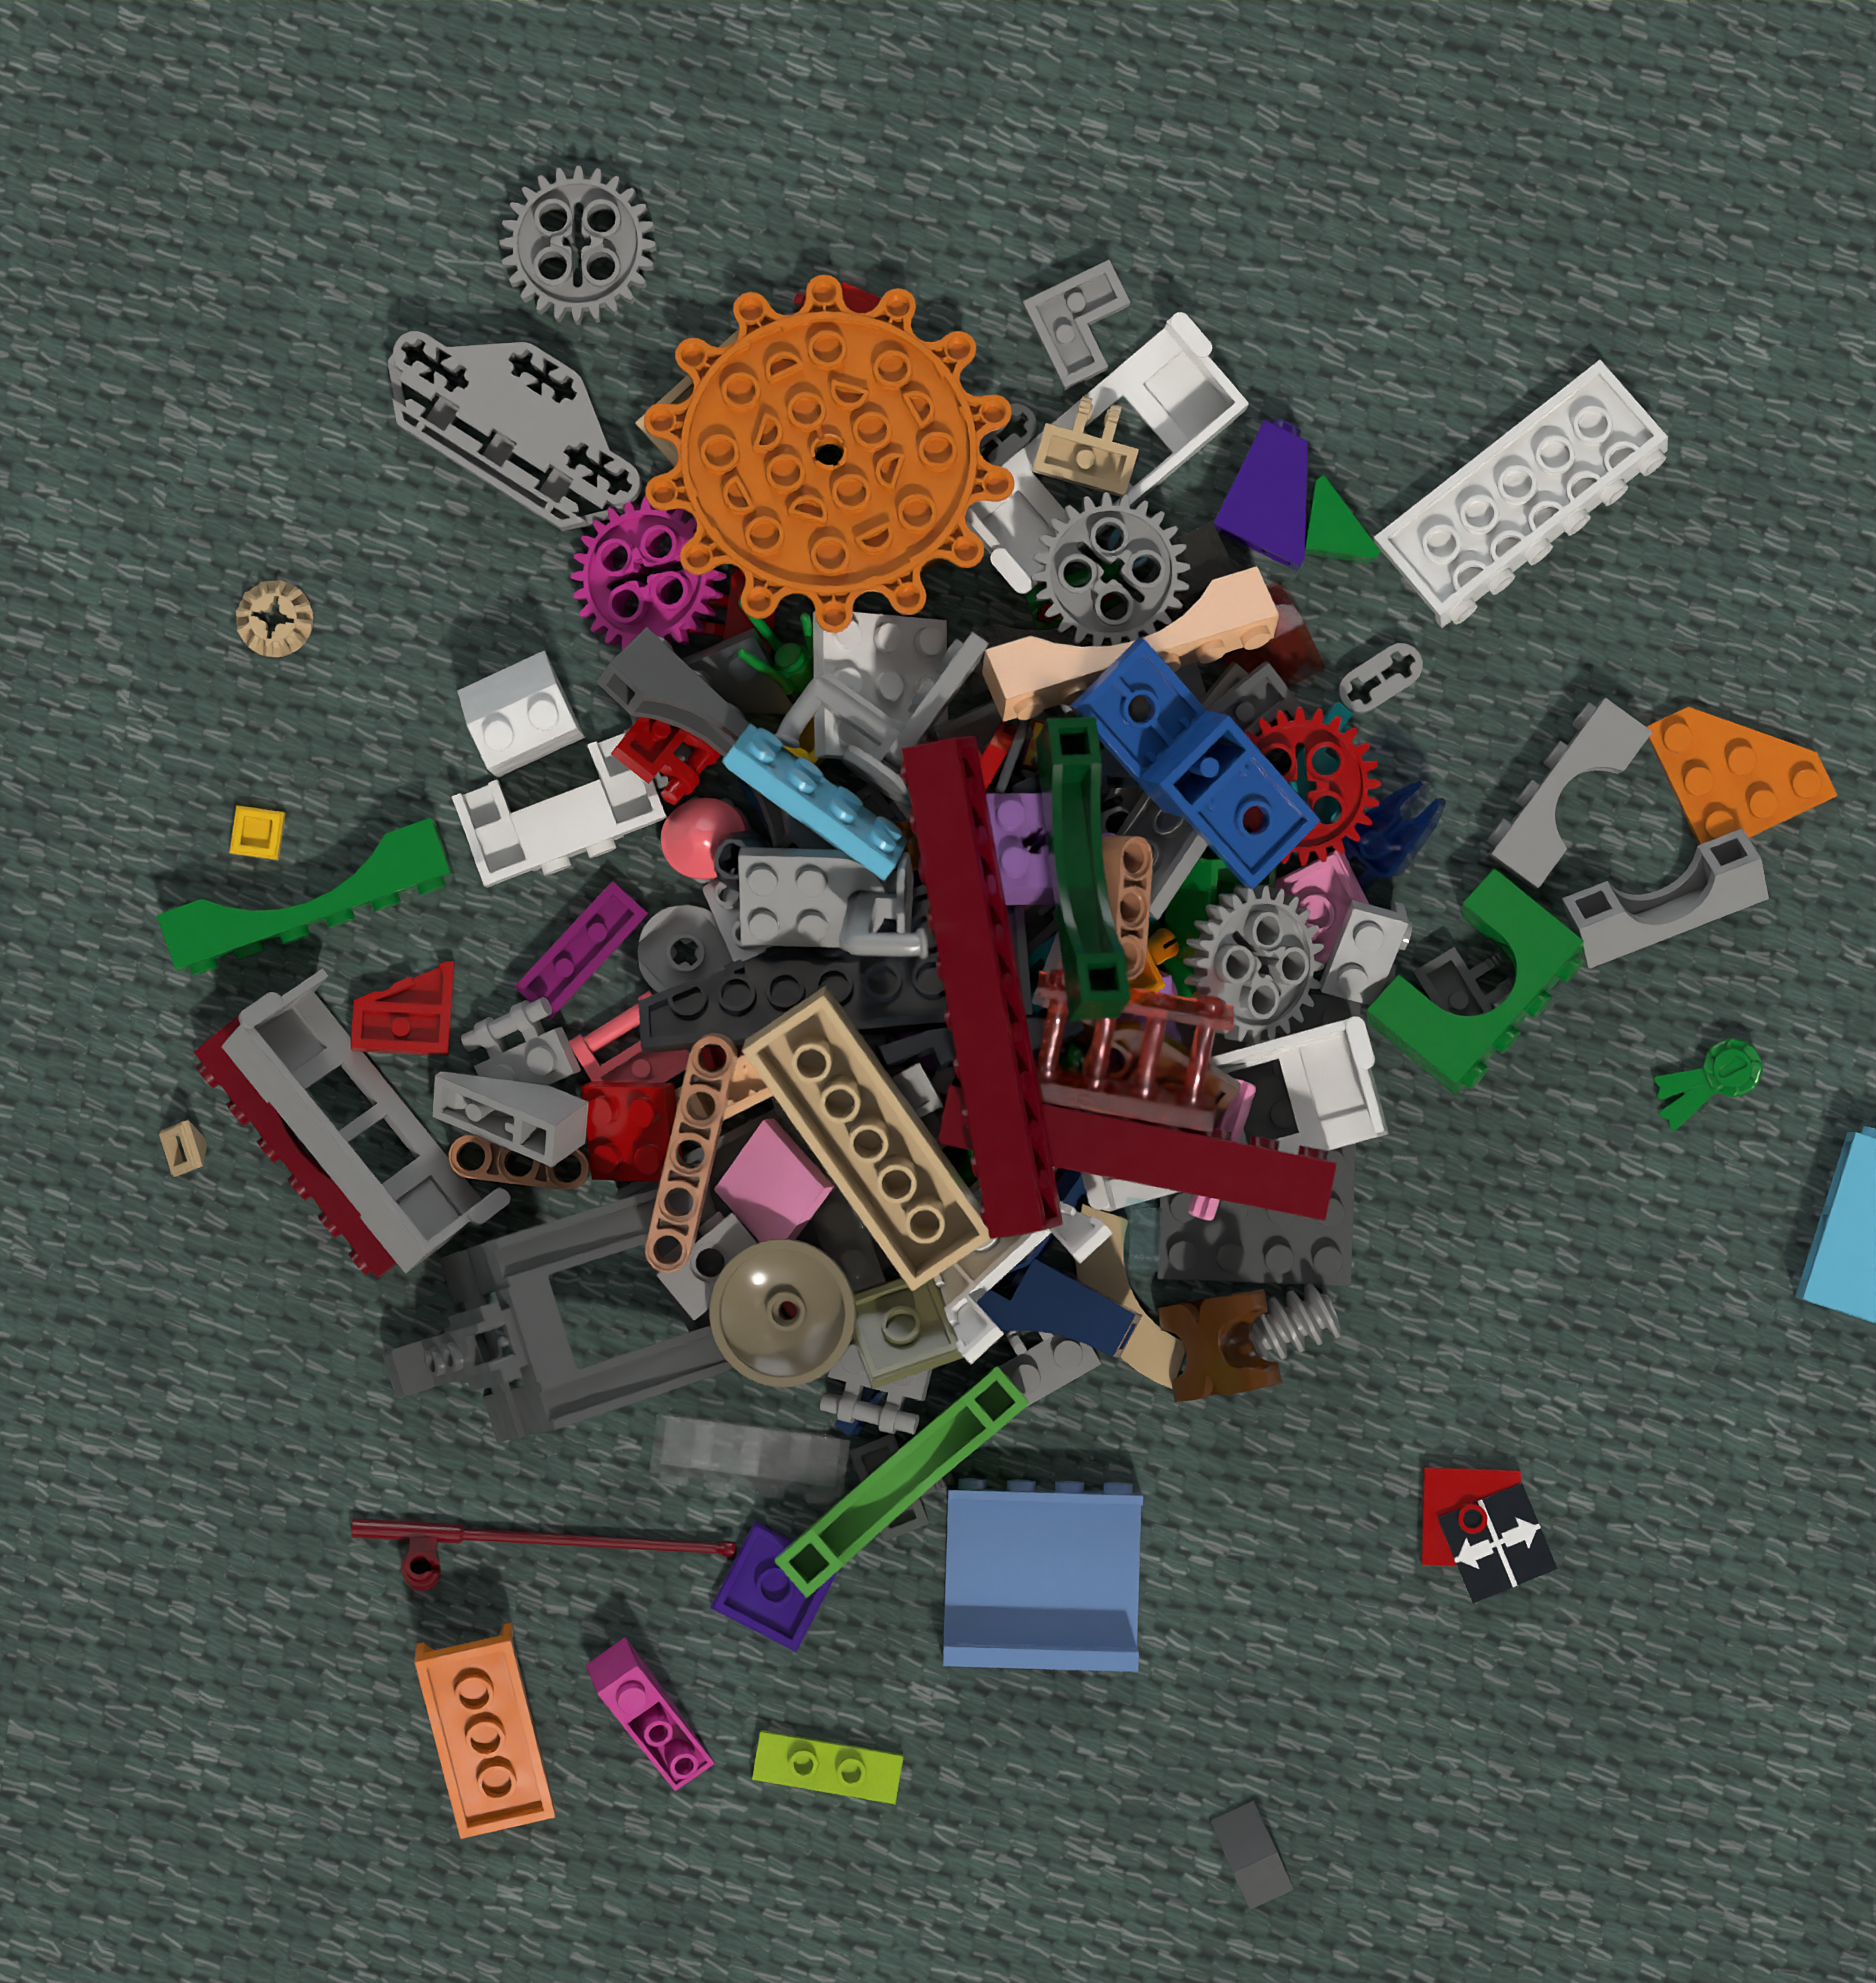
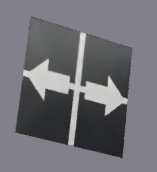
(1505, 1551)

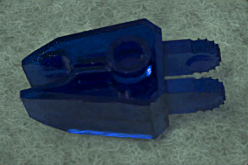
(1394, 835)

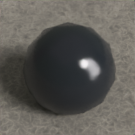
(726, 855)

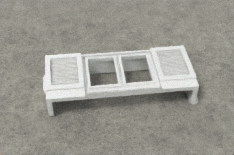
(1171, 389)
(1328, 1091)

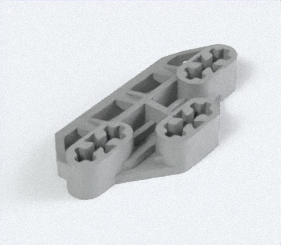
(523, 422)

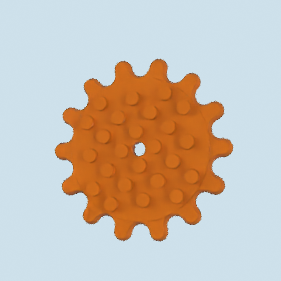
(816, 382)

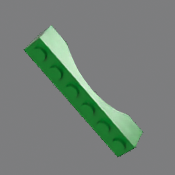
(401, 862)

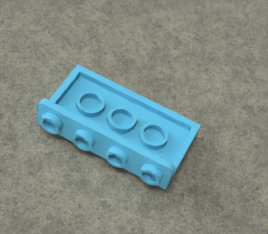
(815, 802)

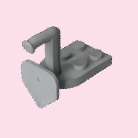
(890, 736)
(825, 902)

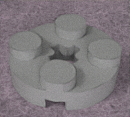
(665, 930)

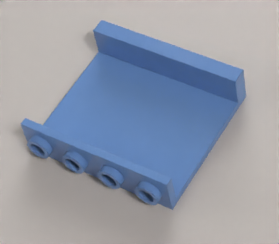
(1042, 1576)

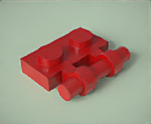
(650, 749)

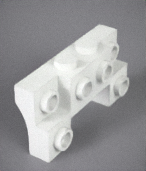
(558, 827)

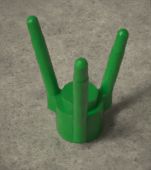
(792, 661)

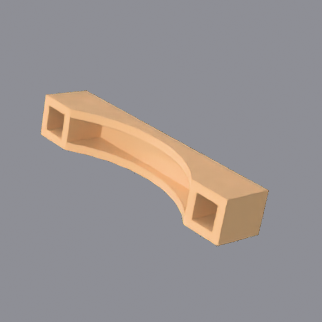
(1042, 674)

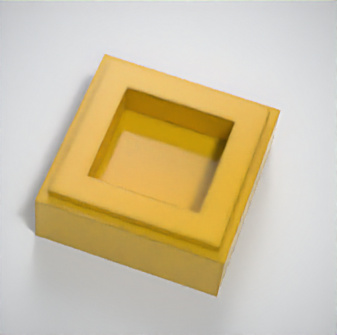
(257, 832)

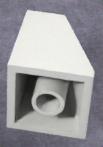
(519, 715)

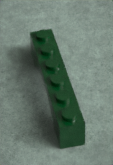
(1087, 933)

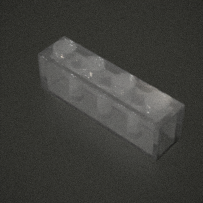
(749, 1456)

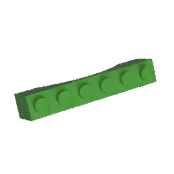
(901, 1480)

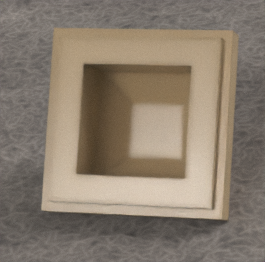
(193, 1145)

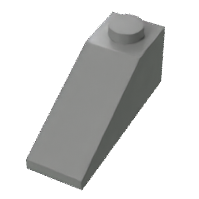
(513, 1114)

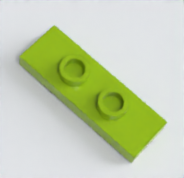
(827, 1767)

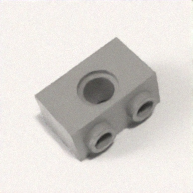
(688, 1283)

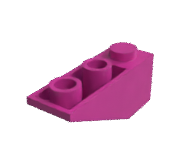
(648, 1714)

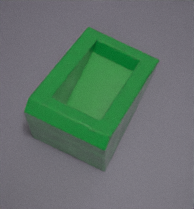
(1334, 529)

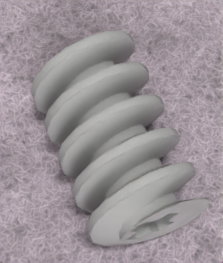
(1294, 1322)

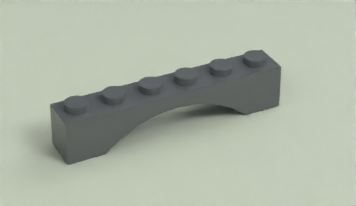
(660, 686)

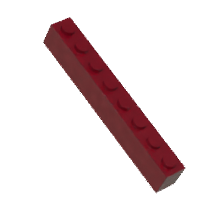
(1175, 1159)

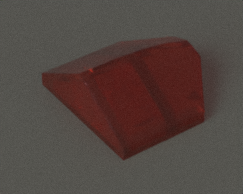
(1288, 652)

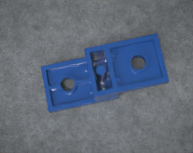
(1196, 764)

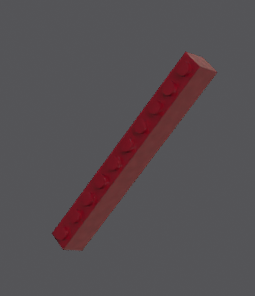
(981, 987)

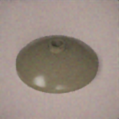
(750, 1319)

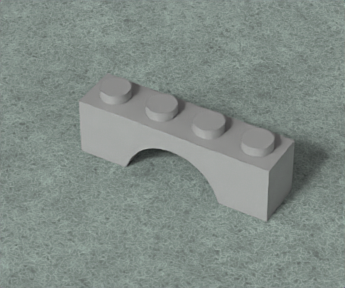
(1531, 842)
(1719, 881)

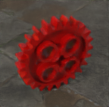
(1345, 784)

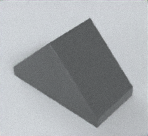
(1251, 1855)

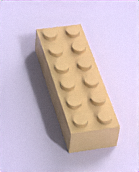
(868, 1137)

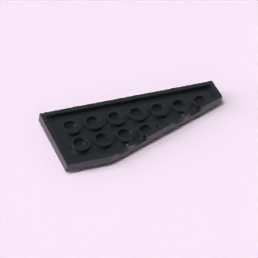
(874, 991)

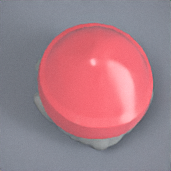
(694, 833)

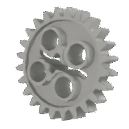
(535, 245)
(1138, 539)
(1256, 960)

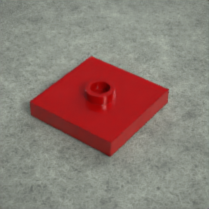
(1450, 1490)

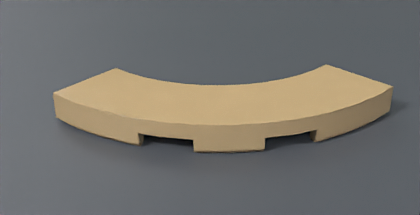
(1149, 1349)

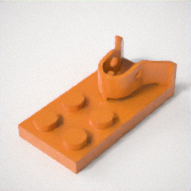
(485, 1734)

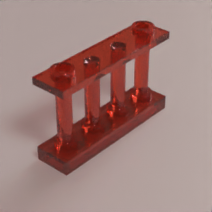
(1141, 1096)

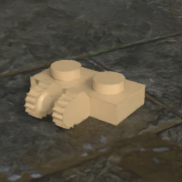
(1086, 458)

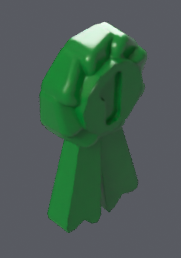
(1728, 1069)

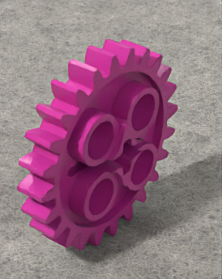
(640, 535)

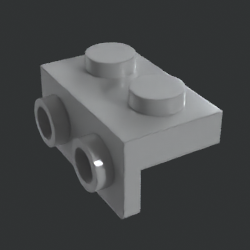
(1366, 951)

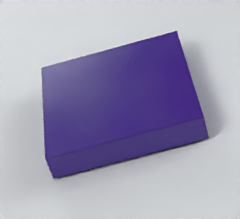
(763, 1595)

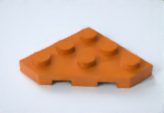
(1735, 775)

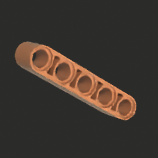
(681, 1174)

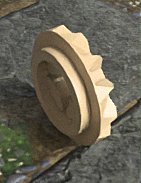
(286, 637)

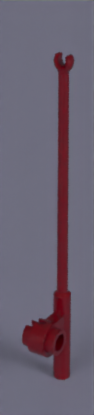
(424, 1540)

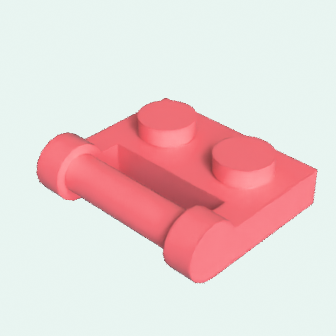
(632, 1063)

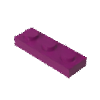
(582, 948)

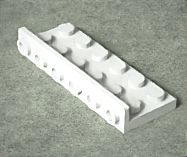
(1523, 494)

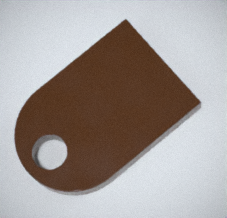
(1171, 1067)

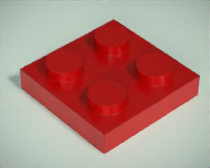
(629, 1129)

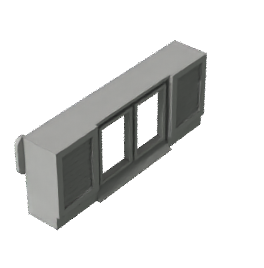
(292, 1045)

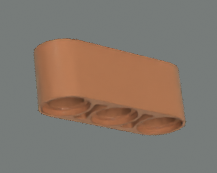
(1128, 882)
(496, 1166)

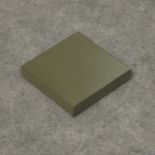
(902, 1331)

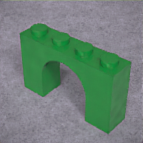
(1459, 1046)

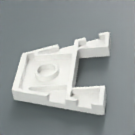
(982, 1268)

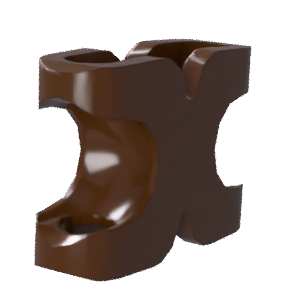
(1219, 1345)

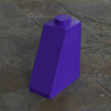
(1269, 496)

